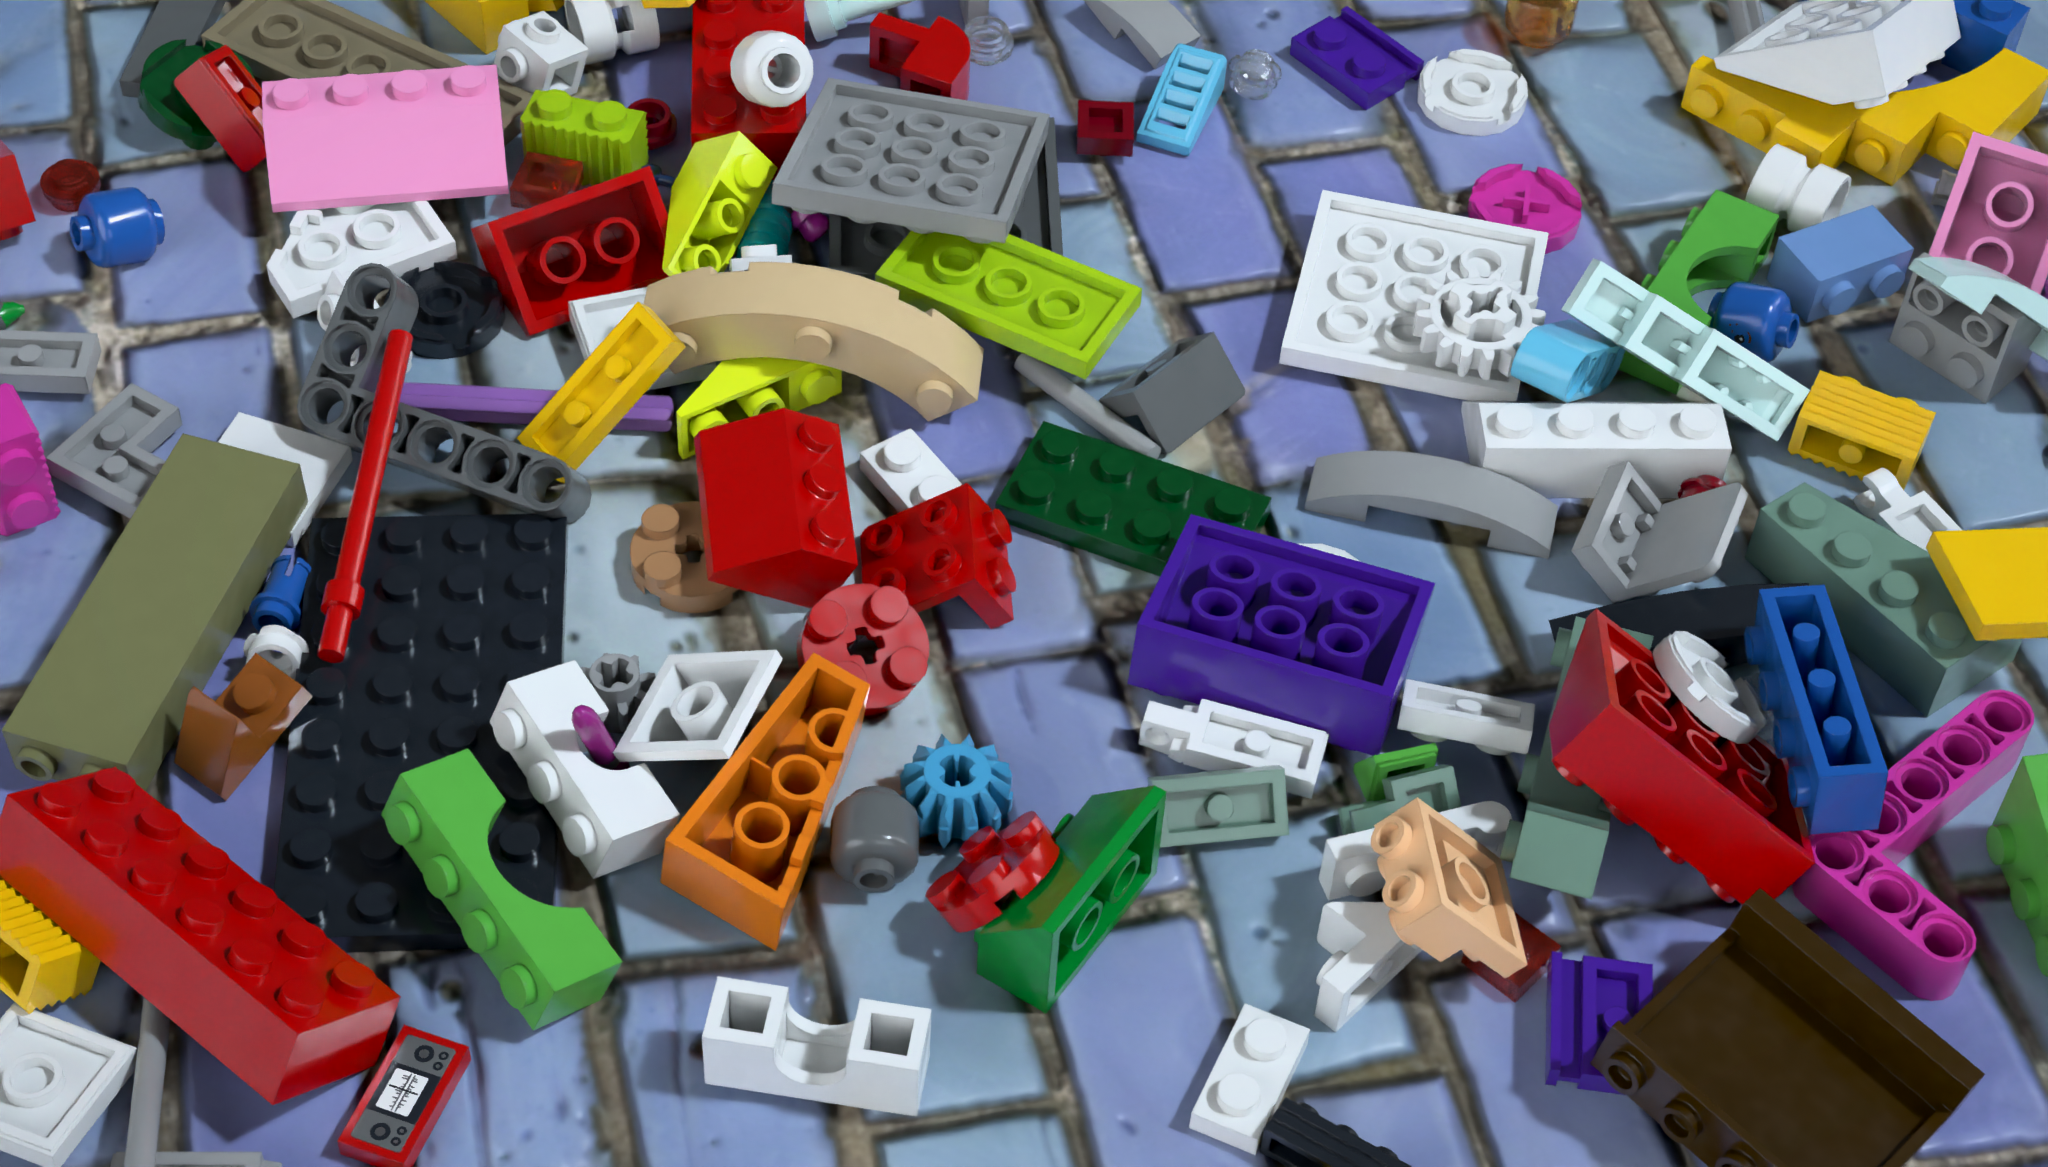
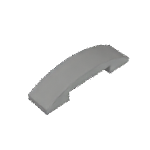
(1434, 489)

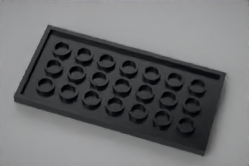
(439, 634)

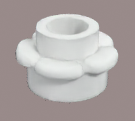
(279, 639)

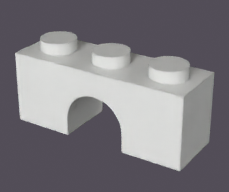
(602, 812)
(766, 1047)

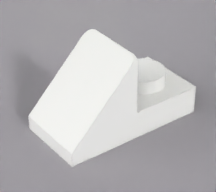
(1363, 958)

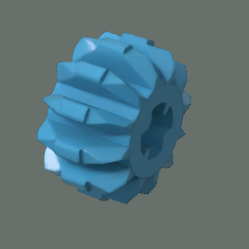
(957, 789)

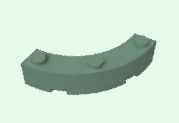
(1563, 823)

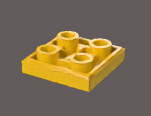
(1996, 579)

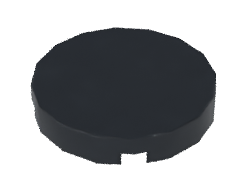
(456, 310)

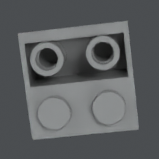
(1960, 344)

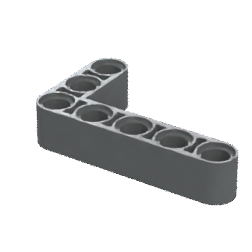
(419, 431)

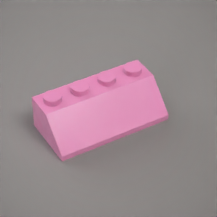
(384, 138)

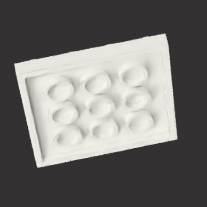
(1364, 285)

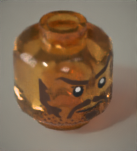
(1540, 21)

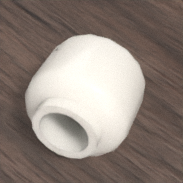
(788, 70)

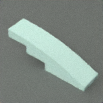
(1685, 349)

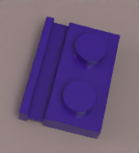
(1356, 58)
(1582, 1007)

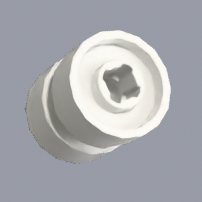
(595, 27)
(1797, 192)

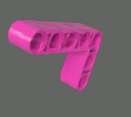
(1856, 873)

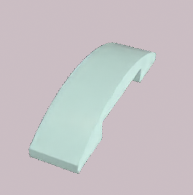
(1977, 285)

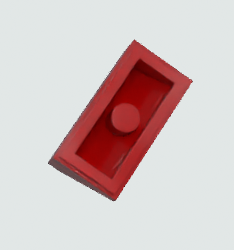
(228, 104)

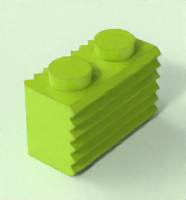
(599, 134)

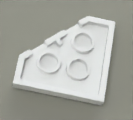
(348, 237)

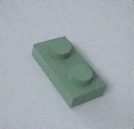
(1223, 805)

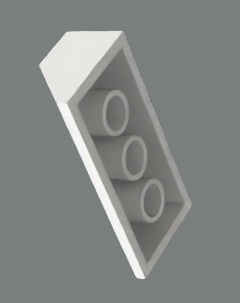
(1570, 445)

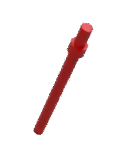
(344, 594)

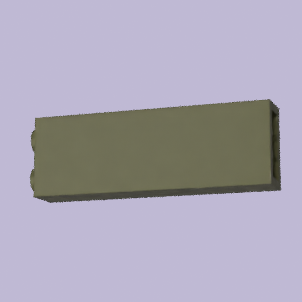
(157, 614)

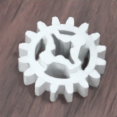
(1475, 321)

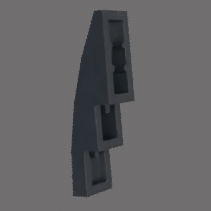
(1710, 613)

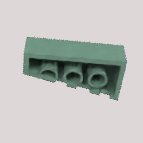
(1882, 595)

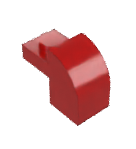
(924, 58)

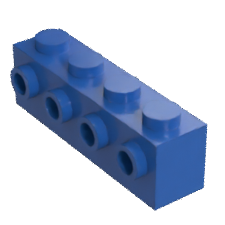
(1816, 710)

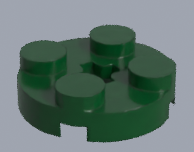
(164, 102)

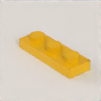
(603, 388)

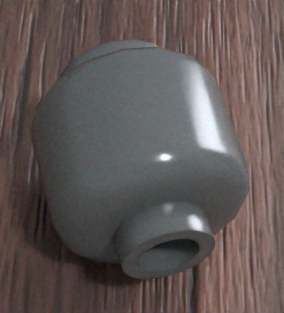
(874, 838)

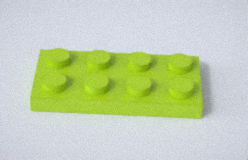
(1015, 295)

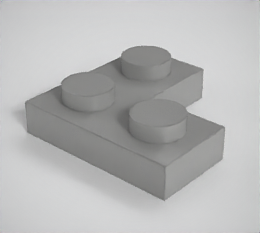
(113, 449)

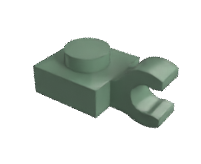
(1432, 785)

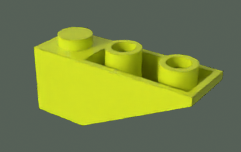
(714, 202)
(750, 388)

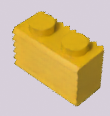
(1860, 429)
(38, 956)

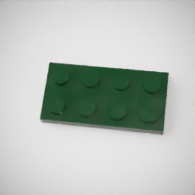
(1117, 499)

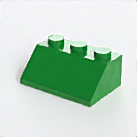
(1100, 871)

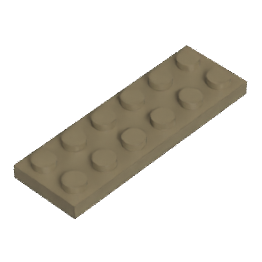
(327, 40)

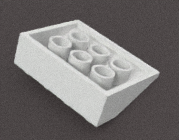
(1845, 48)

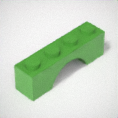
(1717, 248)
(540, 953)

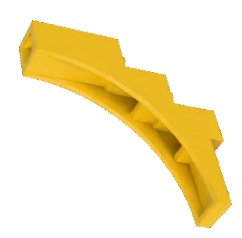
(1881, 139)

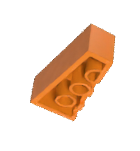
(763, 813)

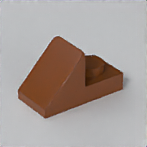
(230, 735)

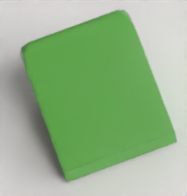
(1377, 767)

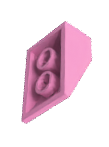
(1998, 211)

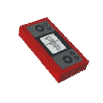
(404, 1099)

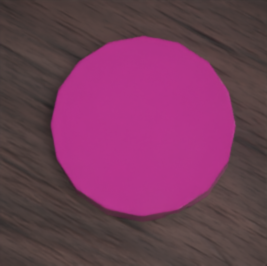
(1528, 201)

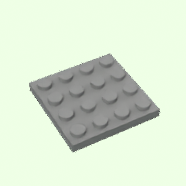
(912, 161)

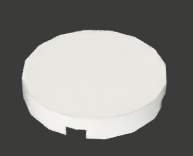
(1472, 93)
(1701, 684)

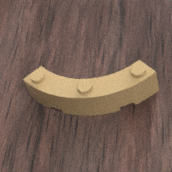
(821, 320)

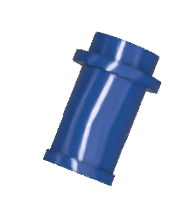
(281, 595)

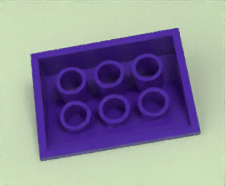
(1281, 632)

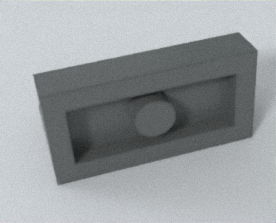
(1179, 390)

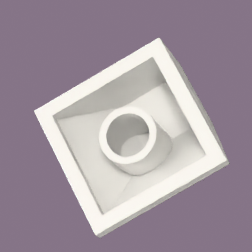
(698, 706)

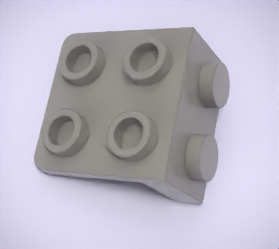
(1646, 546)

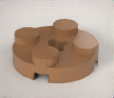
(663, 568)

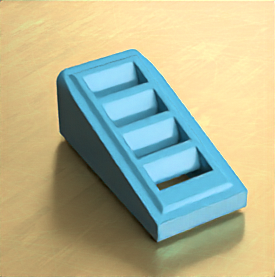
(1183, 97)

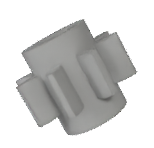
(620, 687)

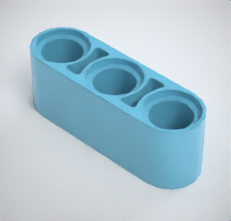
(1567, 360)

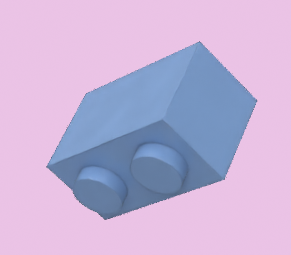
(1840, 263)

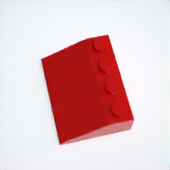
(1671, 773)

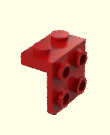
(943, 552)

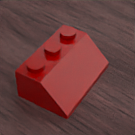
(576, 248)
(776, 506)

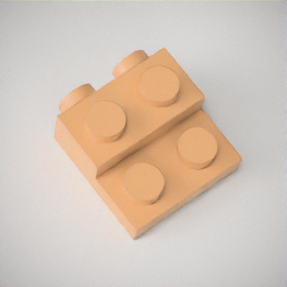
(1446, 889)

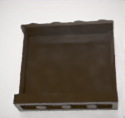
(1785, 1055)

